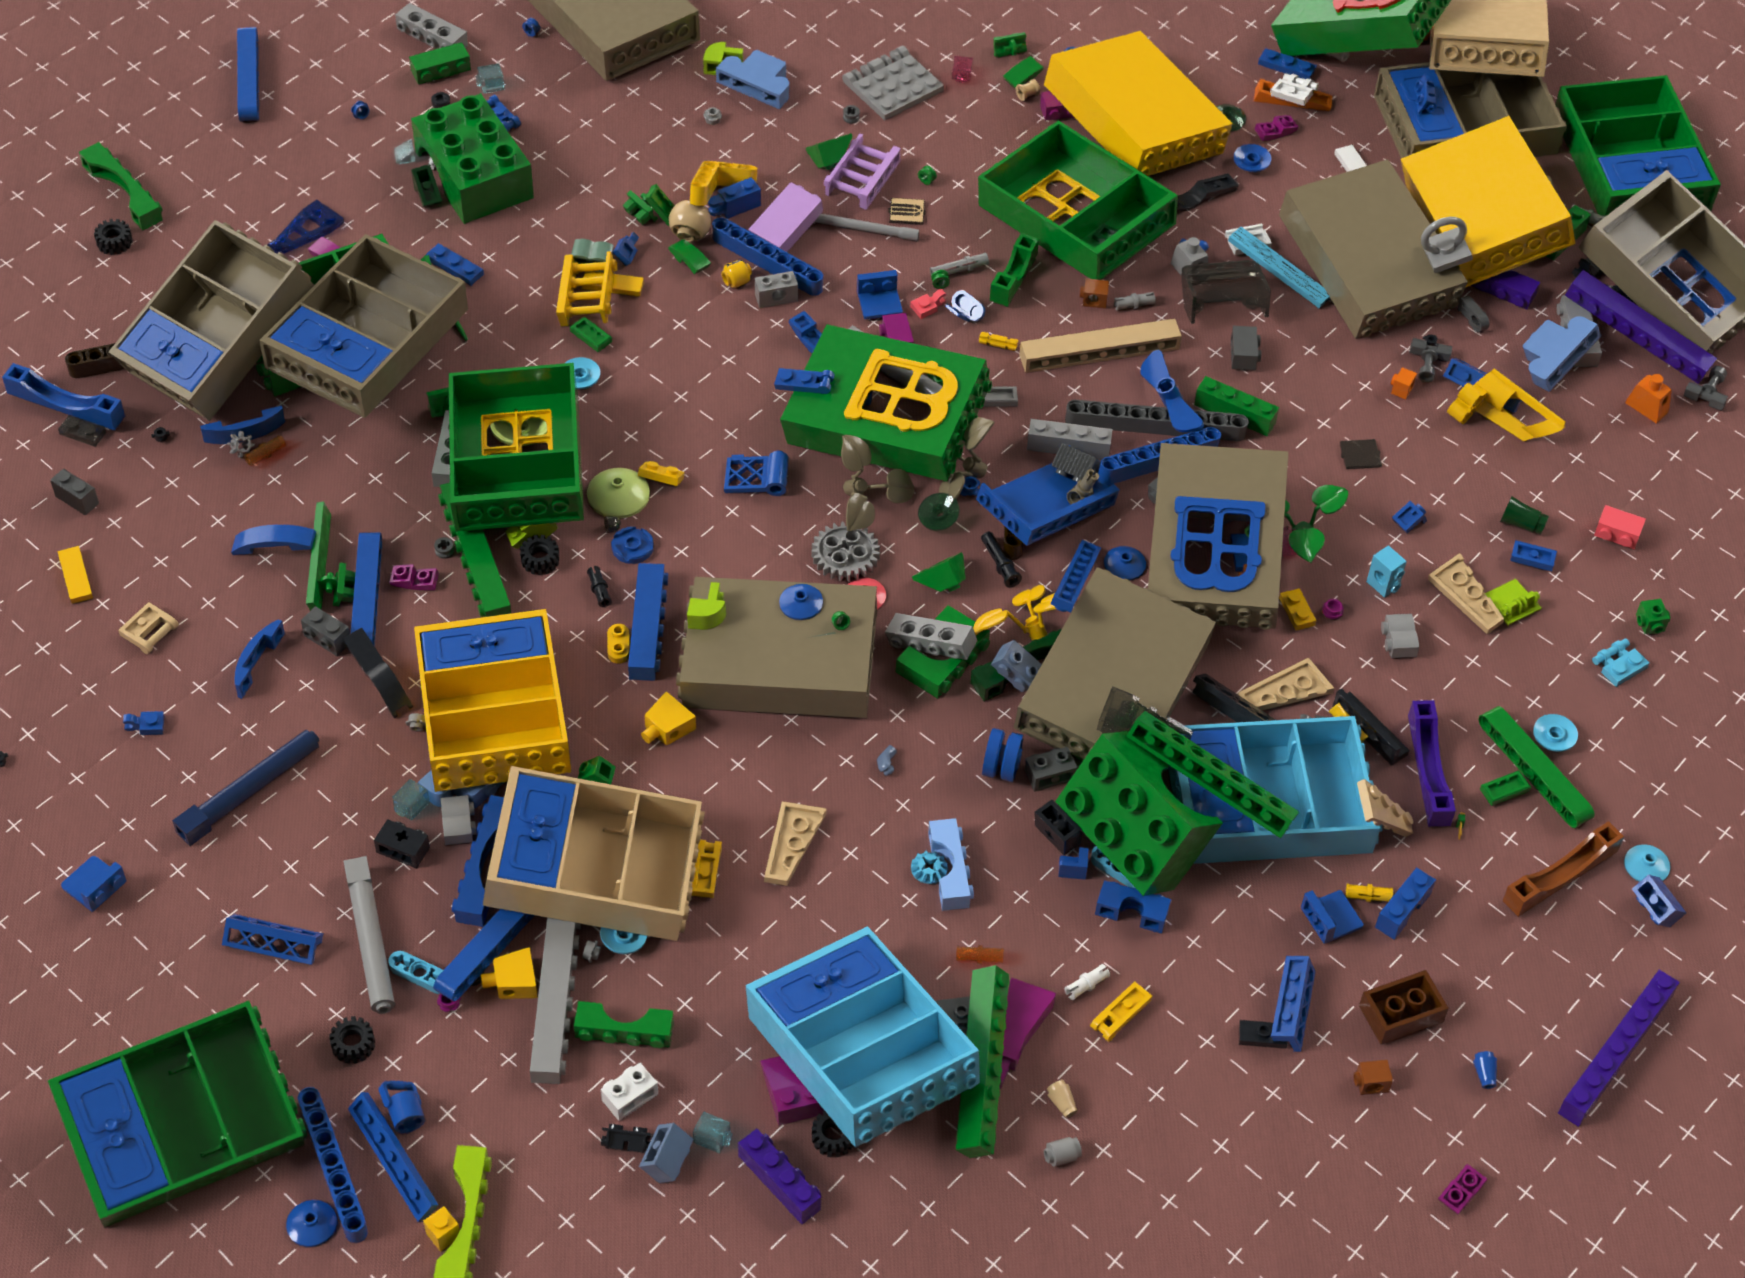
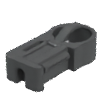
(1476, 317)

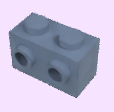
(1016, 665)
(666, 1153)

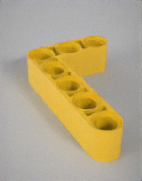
(717, 173)

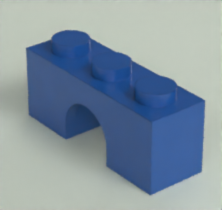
(1116, 898)
(1400, 907)

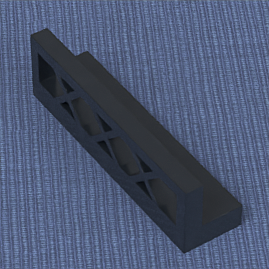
(1227, 700)
(1378, 734)

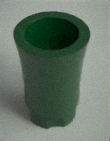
(1524, 516)

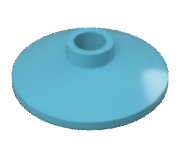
(586, 372)
(1558, 726)
(1639, 867)
(613, 942)

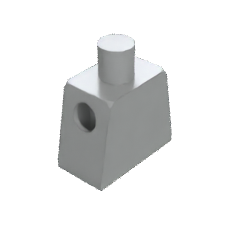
(1188, 253)

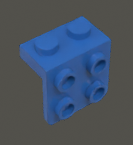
(94, 882)

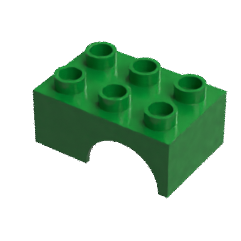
(474, 157)
(1133, 816)

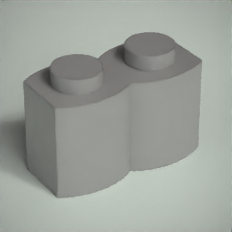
(1400, 635)
(456, 819)

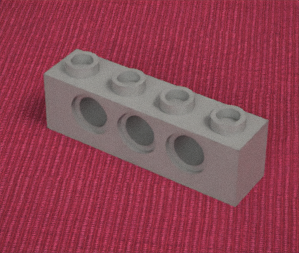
(429, 27)
(441, 464)
(931, 636)

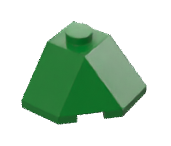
(829, 152)
(944, 574)

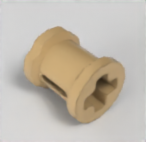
(1028, 89)

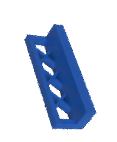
(1462, 373)
(275, 930)
(1294, 1001)

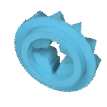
(929, 875)

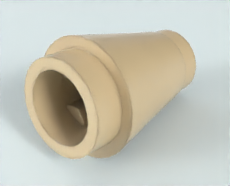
(1062, 1098)

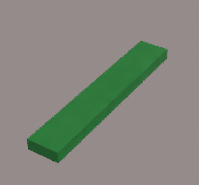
(318, 556)

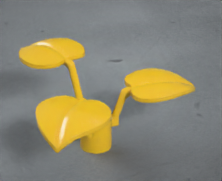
(1034, 624)

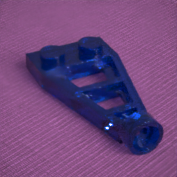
(316, 212)

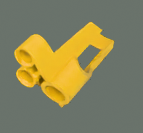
(1489, 398)

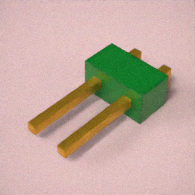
(1460, 823)

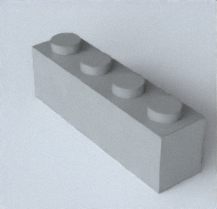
(1569, 309)
(1049, 435)

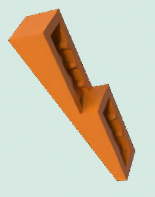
(1318, 100)

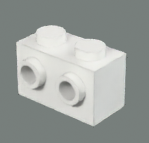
(629, 1091)

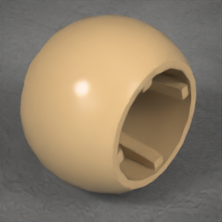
(689, 221)

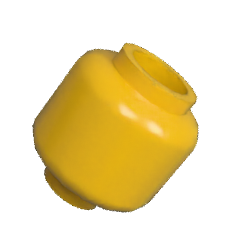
(736, 273)

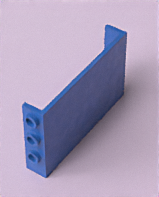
(1039, 504)

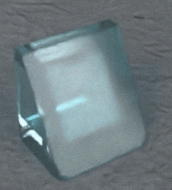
(404, 153)

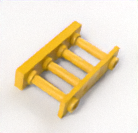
(570, 282)

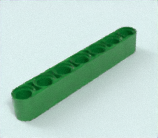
(1536, 767)

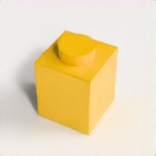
(441, 1228)

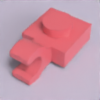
(928, 305)

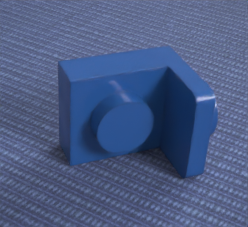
(1410, 516)

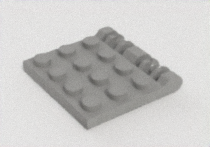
(893, 86)

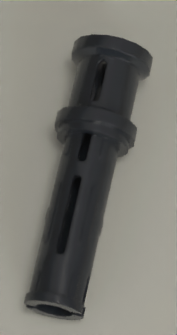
(1003, 565)

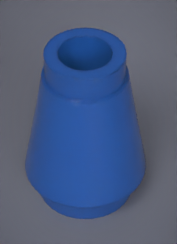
(1486, 1068)

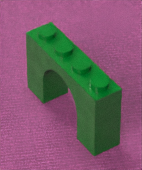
(938, 675)

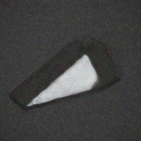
(1123, 710)

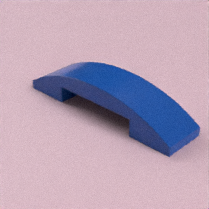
(805, 330)
(257, 427)
(271, 536)
(267, 637)

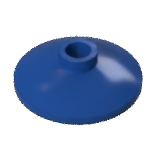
(1252, 158)
(1125, 569)
(801, 601)
(315, 1232)

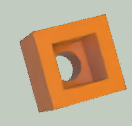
(1403, 383)

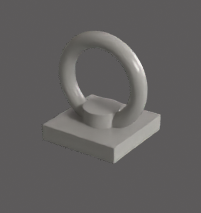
(1446, 248)

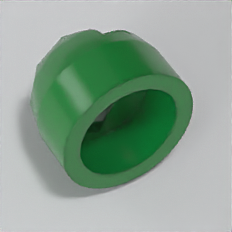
(844, 620)

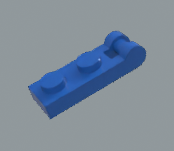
(804, 380)

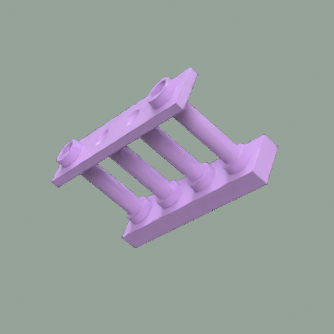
(873, 183)

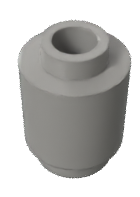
(1062, 1151)

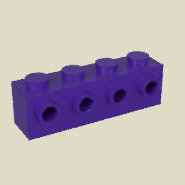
(780, 1176)

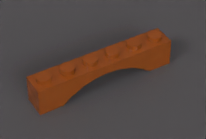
(1535, 888)

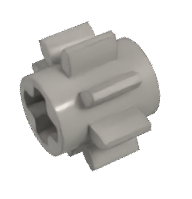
(246, 444)

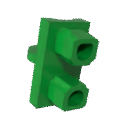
(1010, 44)
(635, 203)
(337, 583)

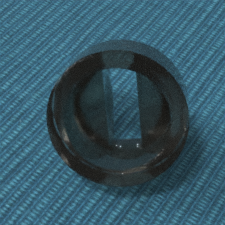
(611, 524)

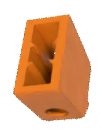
(1651, 398)

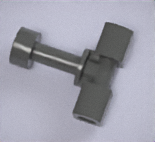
(1429, 355)
(1708, 391)

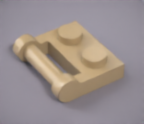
(143, 623)

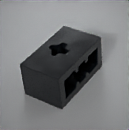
(1058, 827)
(402, 843)

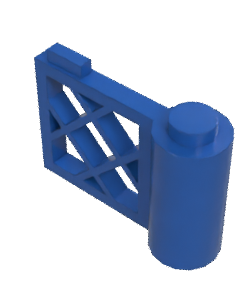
(773, 473)

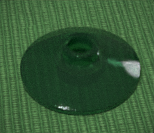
(1234, 114)
(937, 504)

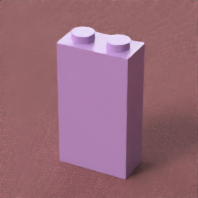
(788, 217)

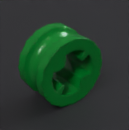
(927, 175)
(940, 274)

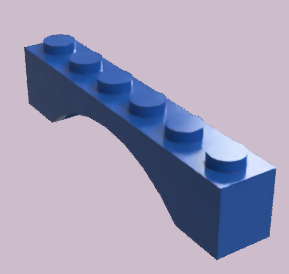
(30, 386)
(469, 905)

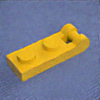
(706, 869)
(1121, 1011)

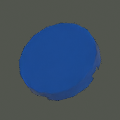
(632, 545)

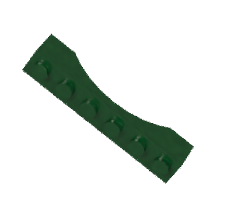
(990, 683)

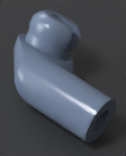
(884, 760)

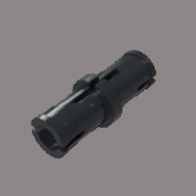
(599, 586)

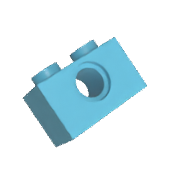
(1386, 571)

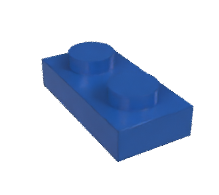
(1533, 555)

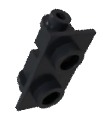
(616, 1137)

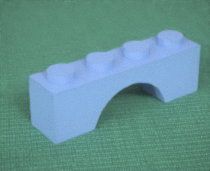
(954, 887)

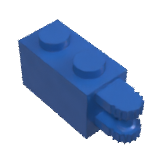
(735, 199)

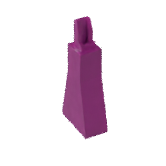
(1025, 1013)

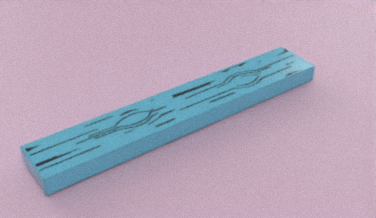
(1279, 267)

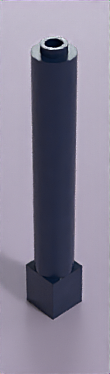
(197, 821)

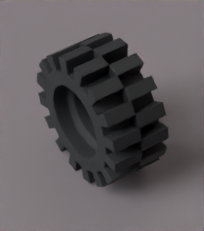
(115, 244)
(539, 545)
(347, 1028)
(825, 1144)

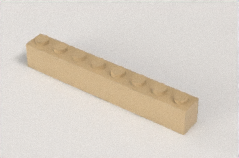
(1099, 345)

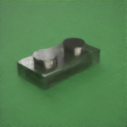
(82, 430)

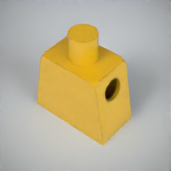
(668, 721)
(512, 976)

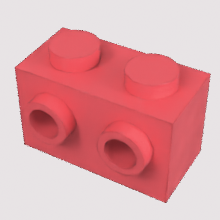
(1619, 527)

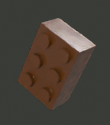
(1403, 1007)

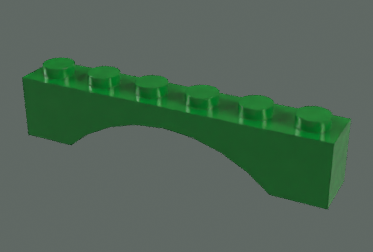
(102, 164)

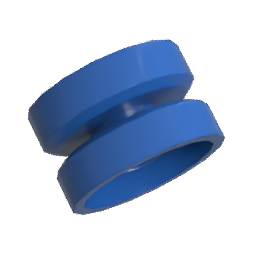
(1002, 755)

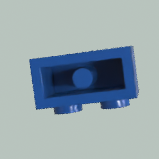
(1659, 901)

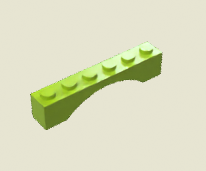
(470, 1173)

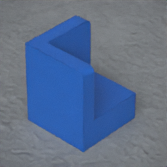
(1074, 866)

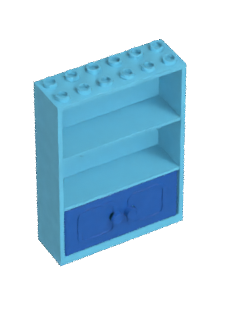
(1303, 763)
(862, 1035)

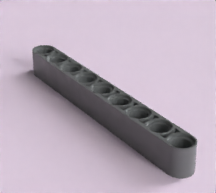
(1149, 419)

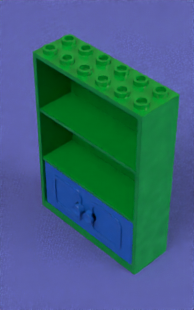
(1630, 135)
(177, 1112)

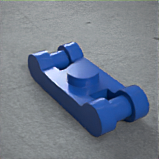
(504, 115)

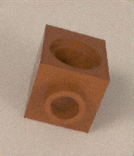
(1094, 293)
(1373, 1077)

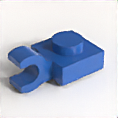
(625, 248)
(148, 723)

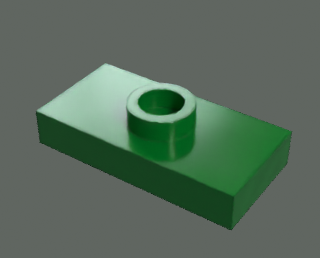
(659, 202)
(591, 334)
(1505, 788)

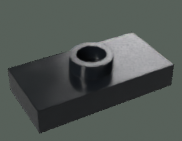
(1258, 1034)

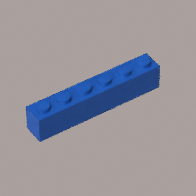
(647, 622)

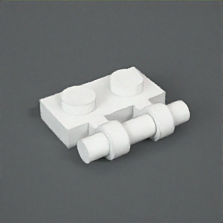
(1294, 89)

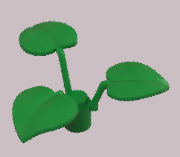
(1306, 539)

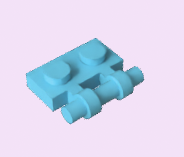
(1625, 666)

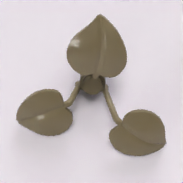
(973, 465)
(859, 511)

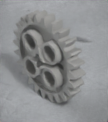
(845, 552)

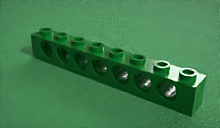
(1212, 774)

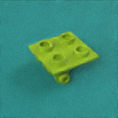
(1514, 601)

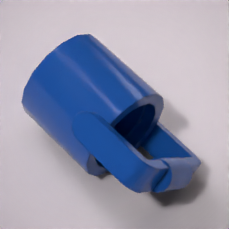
(404, 1106)

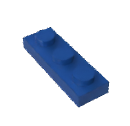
(1286, 64)
(455, 264)

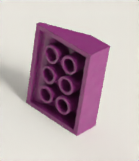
(787, 1093)

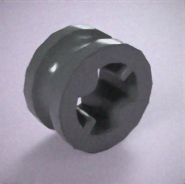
(848, 110)
(439, 543)

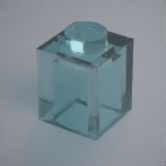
(490, 78)
(410, 799)
(712, 1132)

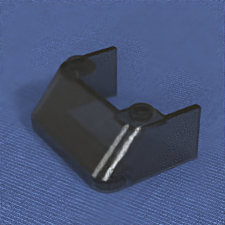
(1223, 283)

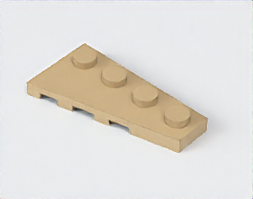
(1462, 589)
(1288, 686)
(1382, 810)
(791, 839)

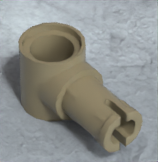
(1083, 488)

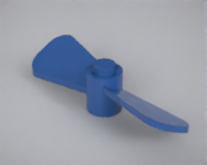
(1156, 374)

